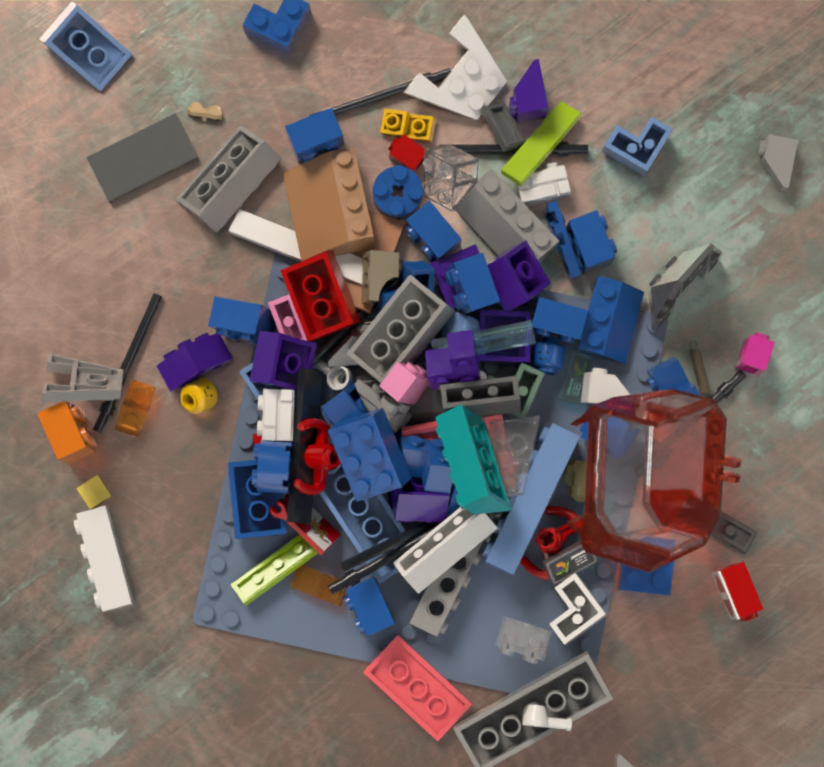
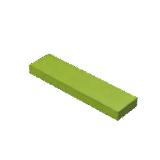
(541, 143)
(273, 569)

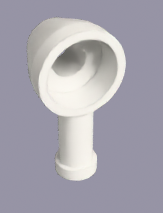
(335, 375)
(537, 717)

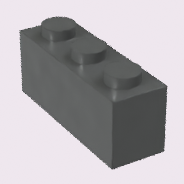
(483, 396)

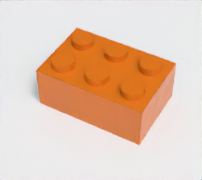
(67, 432)

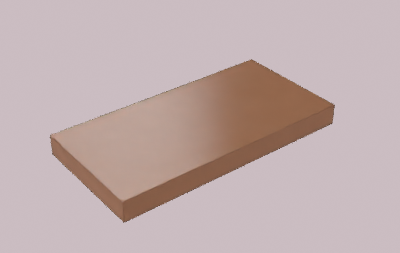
(387, 236)

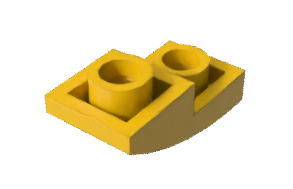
(414, 126)

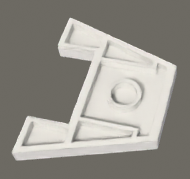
(469, 84)

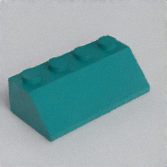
(472, 461)

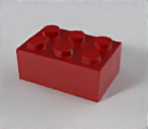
(320, 296)

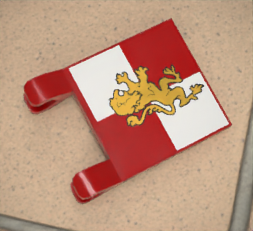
(318, 534)

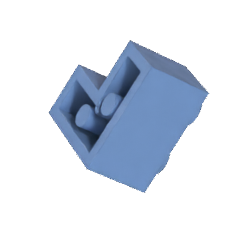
(640, 151)

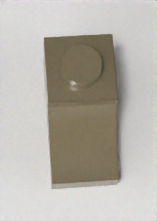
(376, 270)

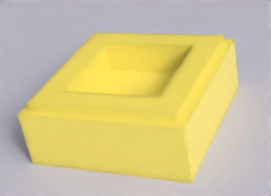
(94, 492)

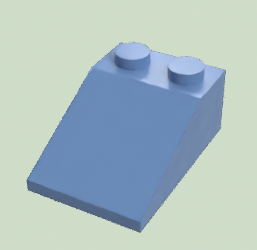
(85, 46)

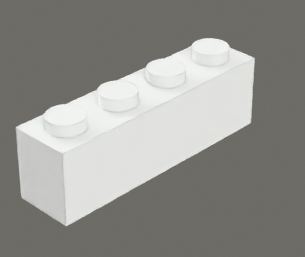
(443, 547)
(105, 559)

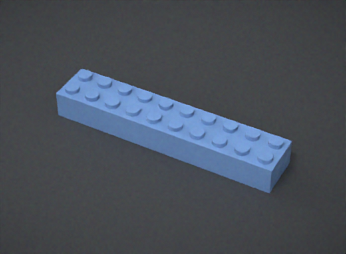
(363, 521)

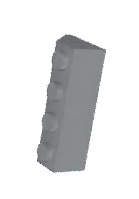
(229, 178)
(504, 219)
(401, 329)

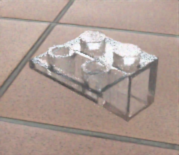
(449, 175)
(522, 639)

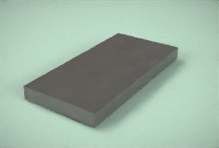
(142, 157)

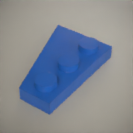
(565, 247)

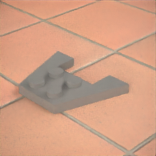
(87, 381)

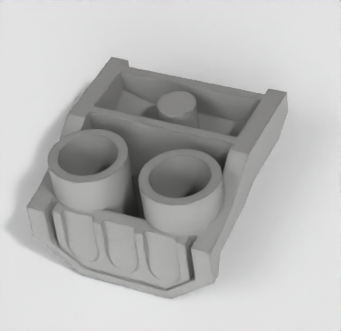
(375, 398)

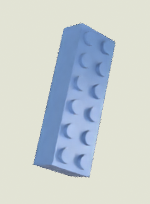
(527, 509)

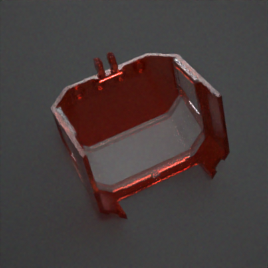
(653, 477)

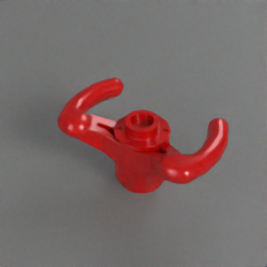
(318, 457)
(550, 540)

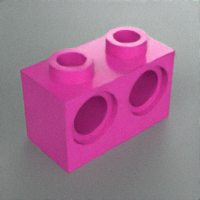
(755, 354)

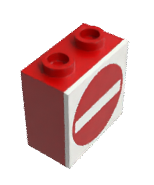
(738, 592)

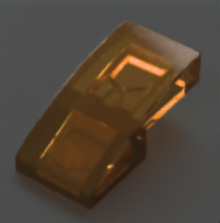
(135, 408)
(316, 584)

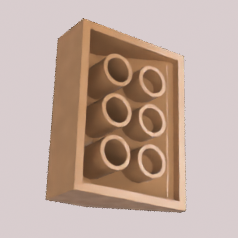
(329, 205)

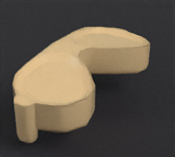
(212, 112)

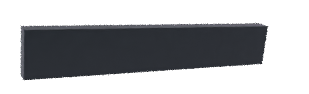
(307, 407)

